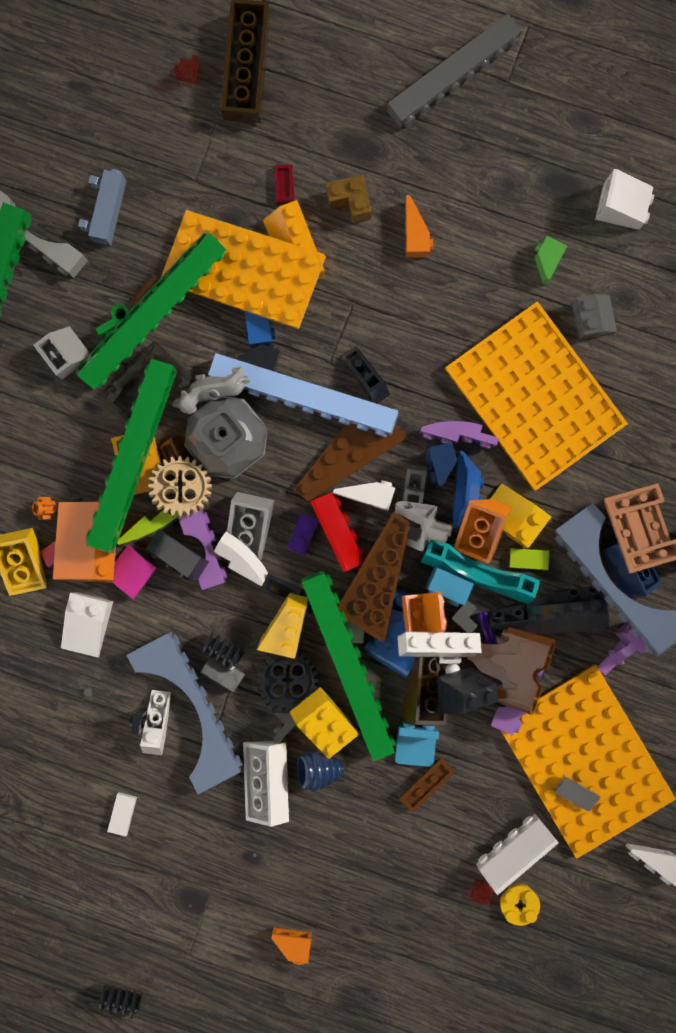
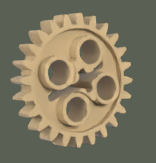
(162, 487)

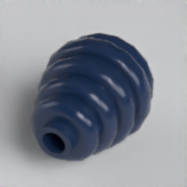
(317, 771)

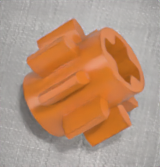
(44, 508)

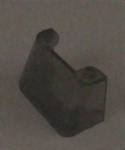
(124, 388)

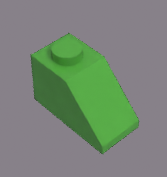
(548, 256)

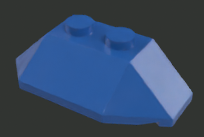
(466, 488)

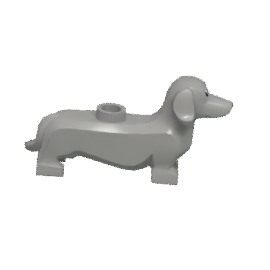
(211, 388)

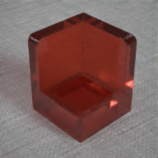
(187, 70)

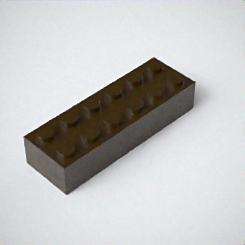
(245, 61)

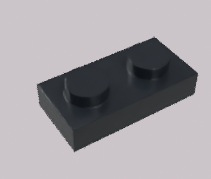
(138, 721)

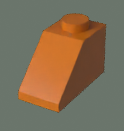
(293, 944)

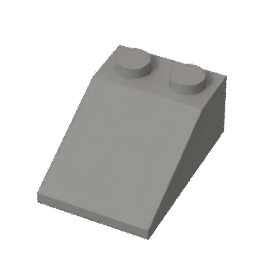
(250, 521)

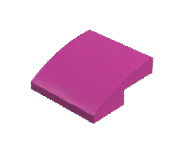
(132, 571)

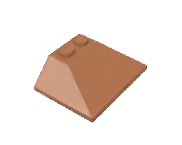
(641, 528)

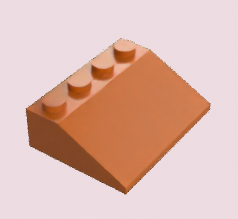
(72, 556)

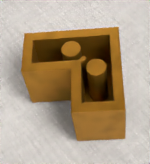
(350, 192)

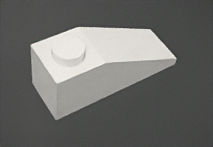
(372, 494)

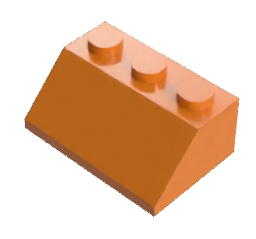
(482, 528)

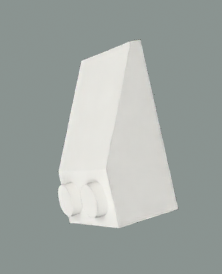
(85, 623)

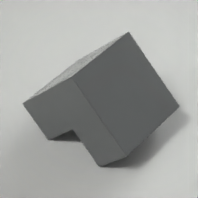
(461, 617)

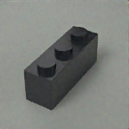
(177, 556)

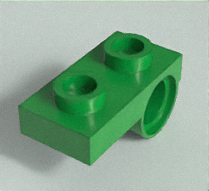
(107, 327)

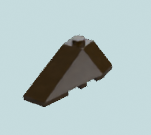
(421, 694)

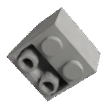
(62, 351)

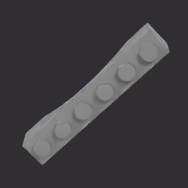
(62, 254)

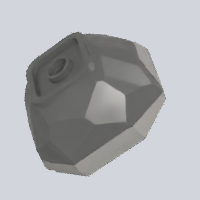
(237, 449)

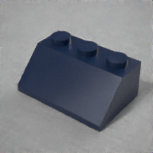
(634, 584)

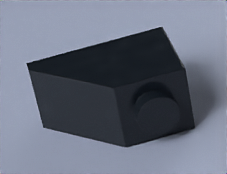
(262, 356)

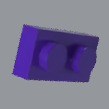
(302, 534)

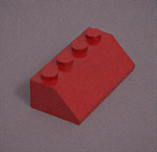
(337, 531)

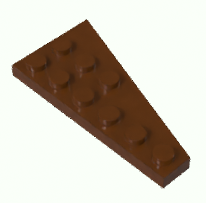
(344, 456)
(373, 590)

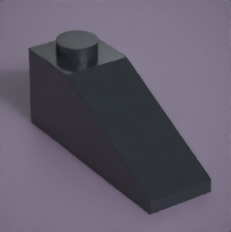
(366, 375)

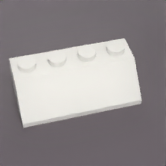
(266, 782)
(516, 853)

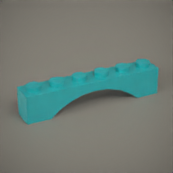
(513, 585)

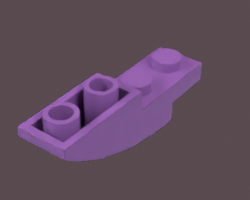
(452, 430)

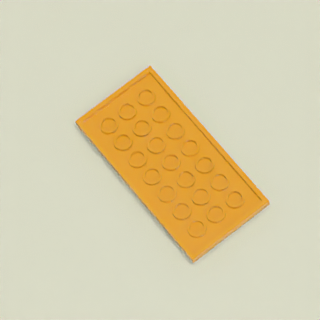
(256, 271)

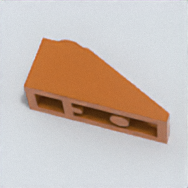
(416, 233)

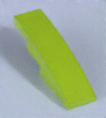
(147, 527)

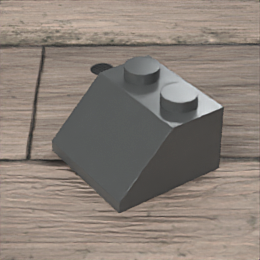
(593, 316)

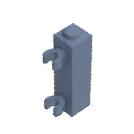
(107, 206)

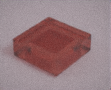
(481, 892)

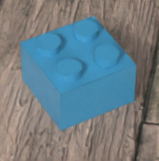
(451, 587)

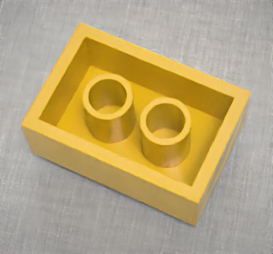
(324, 723)

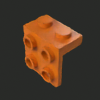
(424, 613)

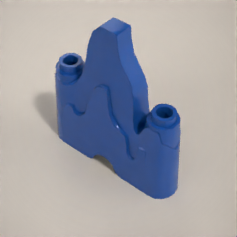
(388, 652)

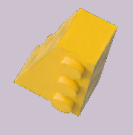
(285, 629)

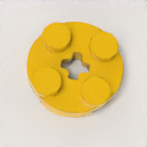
(528, 913)

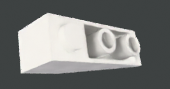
(156, 723)
(656, 860)

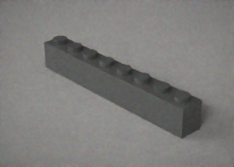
(454, 71)

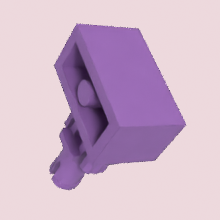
(627, 646)

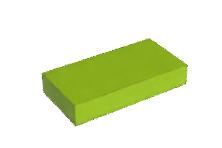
(529, 559)

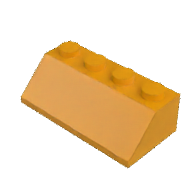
(290, 226)

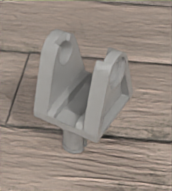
(429, 525)

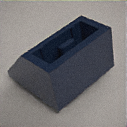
(441, 462)

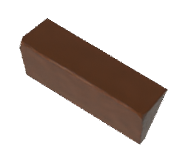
(151, 281)
(174, 448)

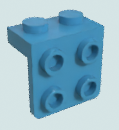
(416, 744)

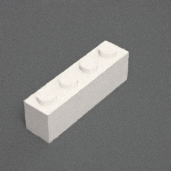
(439, 644)

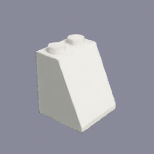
(625, 201)

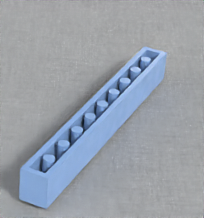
(310, 396)

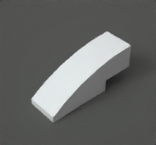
(242, 559)

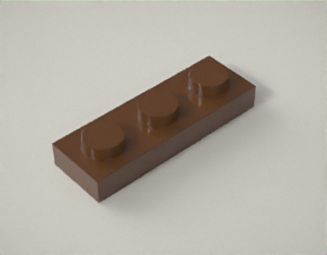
(426, 785)

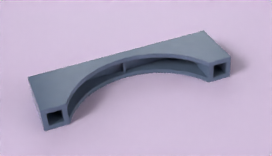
(581, 540)
(217, 758)

